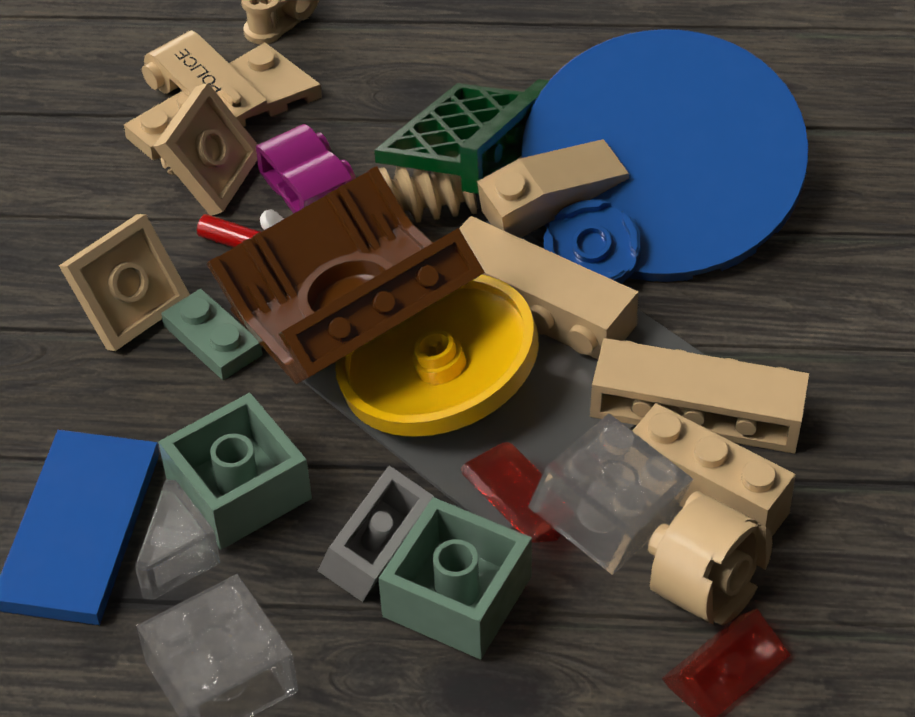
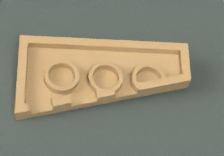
(262, 67)

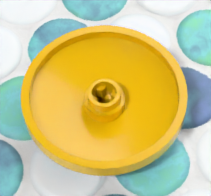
(443, 362)

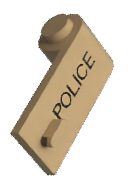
(193, 62)

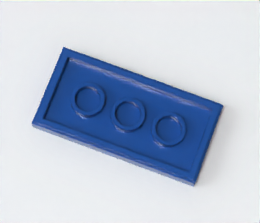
(77, 527)

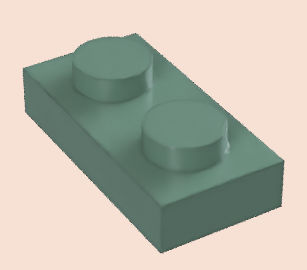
(211, 334)

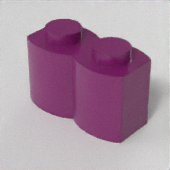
(301, 166)

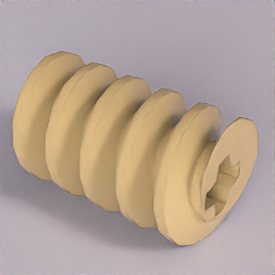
(428, 191)

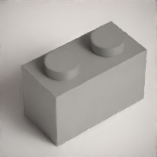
(374, 533)

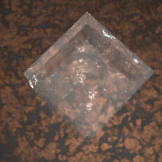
(609, 493)
(218, 654)

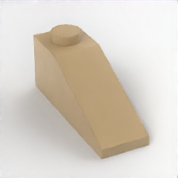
(541, 185)

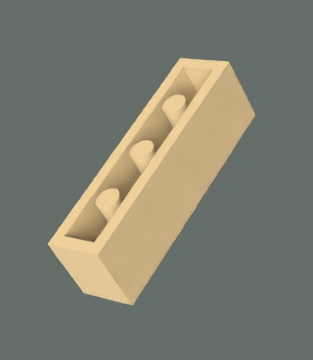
(563, 296)
(726, 396)

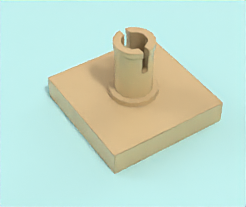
(207, 149)
(124, 281)

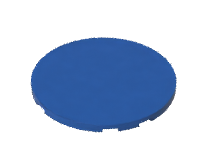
(700, 130)

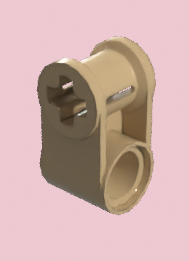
(272, 18)

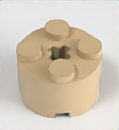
(708, 558)

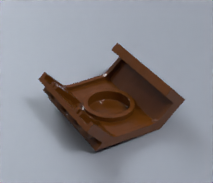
(338, 275)

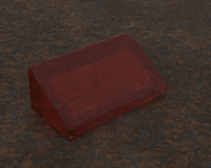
(509, 484)
(727, 665)

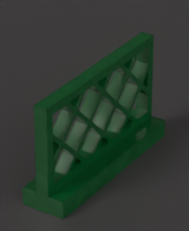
(468, 122)

